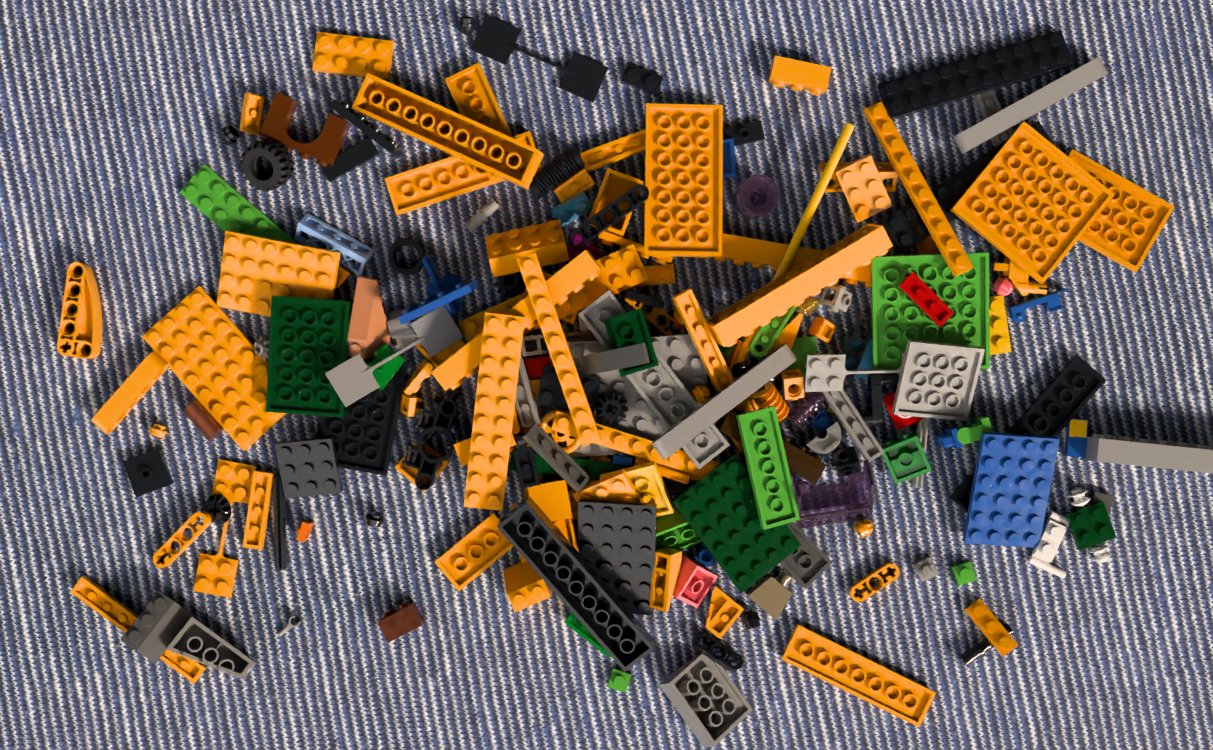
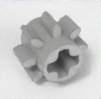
(262, 346)

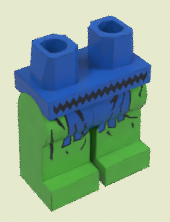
(966, 434)

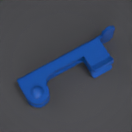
(1051, 300)

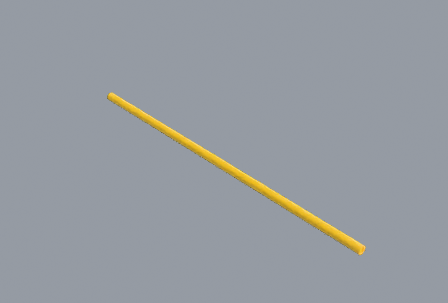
(803, 225)

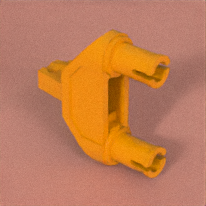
(1019, 278)

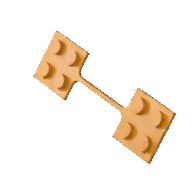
(215, 572)

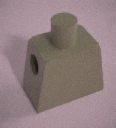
(771, 594)

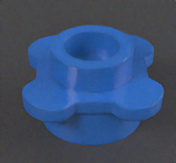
(700, 556)

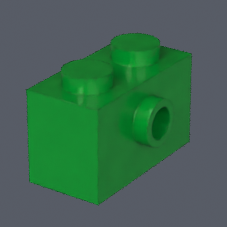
(386, 371)

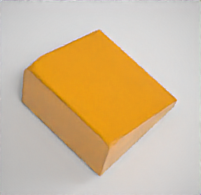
(822, 329)

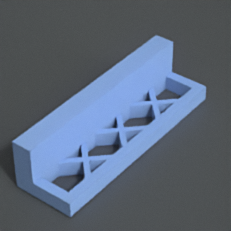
(334, 240)

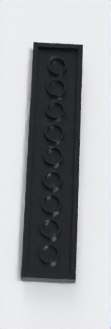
(975, 75)
(906, 225)
(1049, 411)

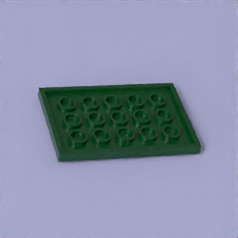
(304, 344)
(727, 522)

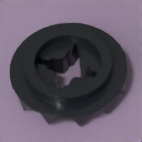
(220, 503)

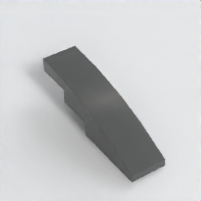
(615, 359)

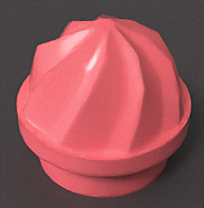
(1003, 286)

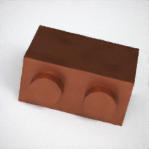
(401, 621)

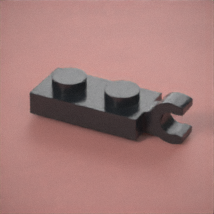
(525, 464)

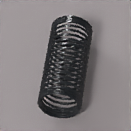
(576, 159)

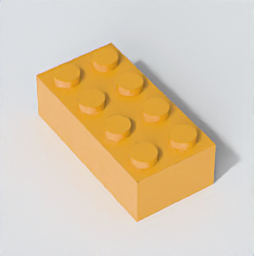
(544, 239)

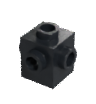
(845, 461)

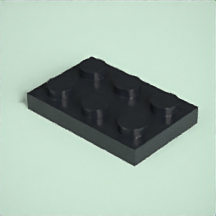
(552, 395)

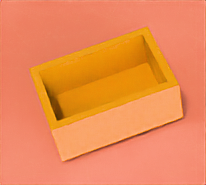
(612, 187)

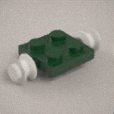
(1090, 525)

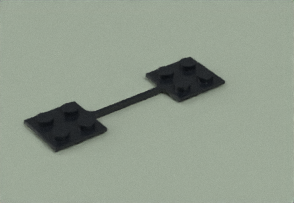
(499, 40)

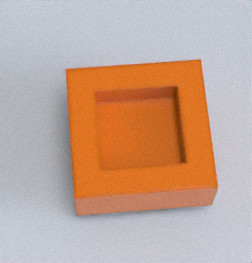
(303, 530)

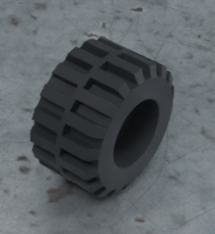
(254, 170)

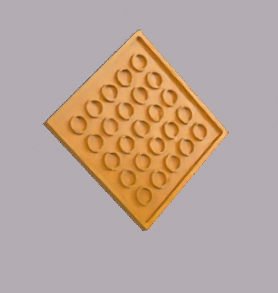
(1032, 202)

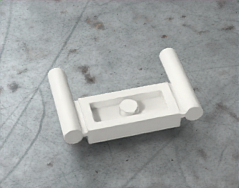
(1049, 542)

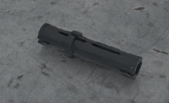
(980, 649)

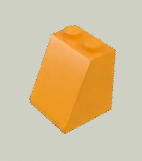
(525, 586)

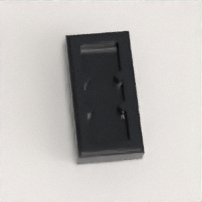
(745, 133)

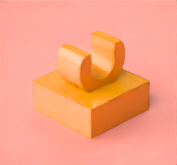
(408, 405)

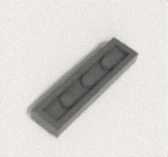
(556, 457)

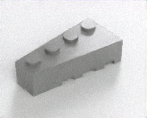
(206, 647)

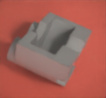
(402, 334)
(827, 444)

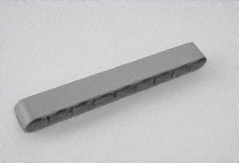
(1030, 105)
(723, 401)

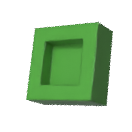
(963, 573)
(619, 680)

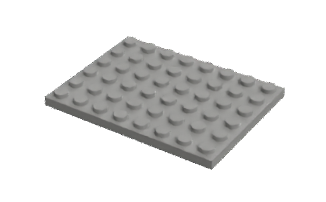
(640, 419)

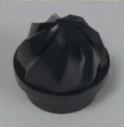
(466, 24)
(228, 135)
(751, 620)

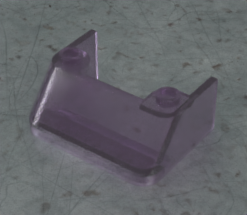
(835, 502)

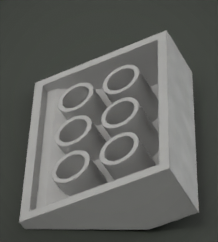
(706, 699)

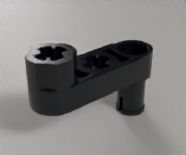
(873, 414)

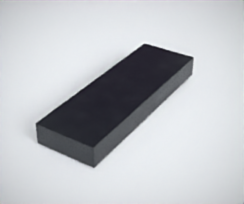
(351, 159)

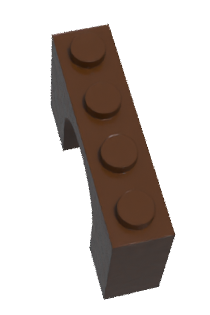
(323, 149)

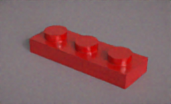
(926, 299)

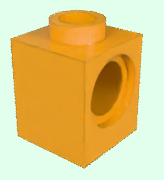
(792, 377)

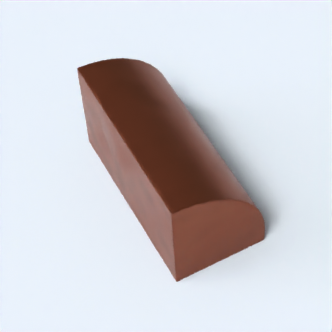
(203, 420)

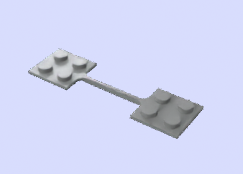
(828, 371)
(356, 379)

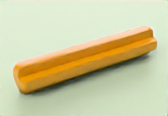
(668, 472)

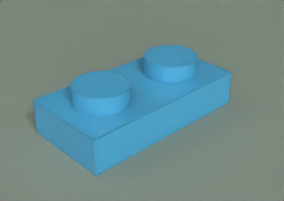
(572, 208)

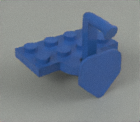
(442, 291)

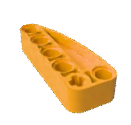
(86, 319)

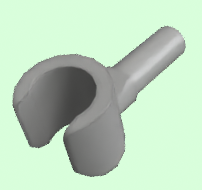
(288, 626)

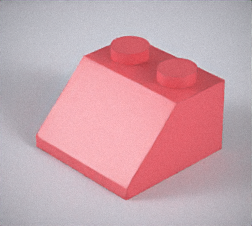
(693, 582)

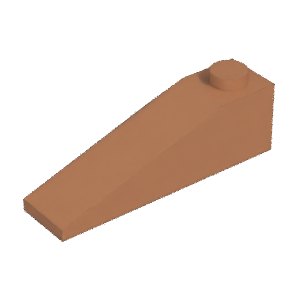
(367, 322)

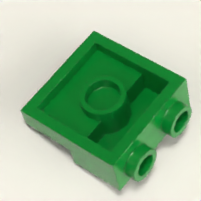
(905, 457)

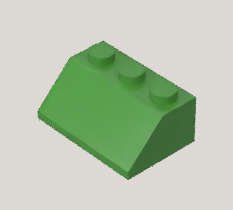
(674, 532)

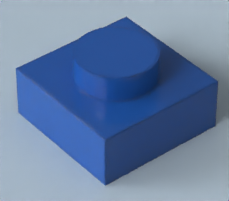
(822, 422)
(623, 458)

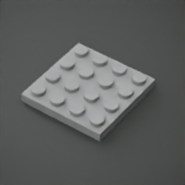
(937, 380)

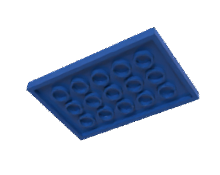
(1010, 489)

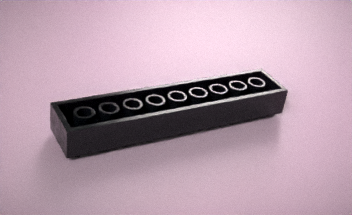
(576, 584)

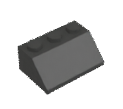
(156, 627)

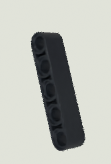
(615, 210)

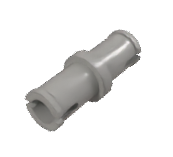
(482, 215)

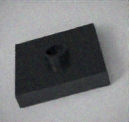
(148, 472)

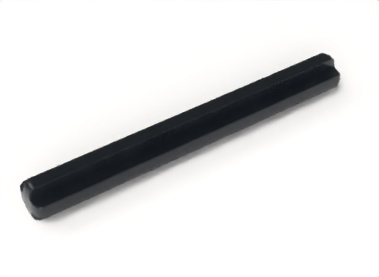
(279, 524)

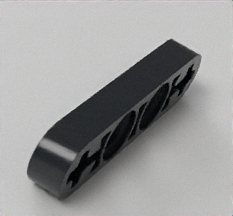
(857, 355)

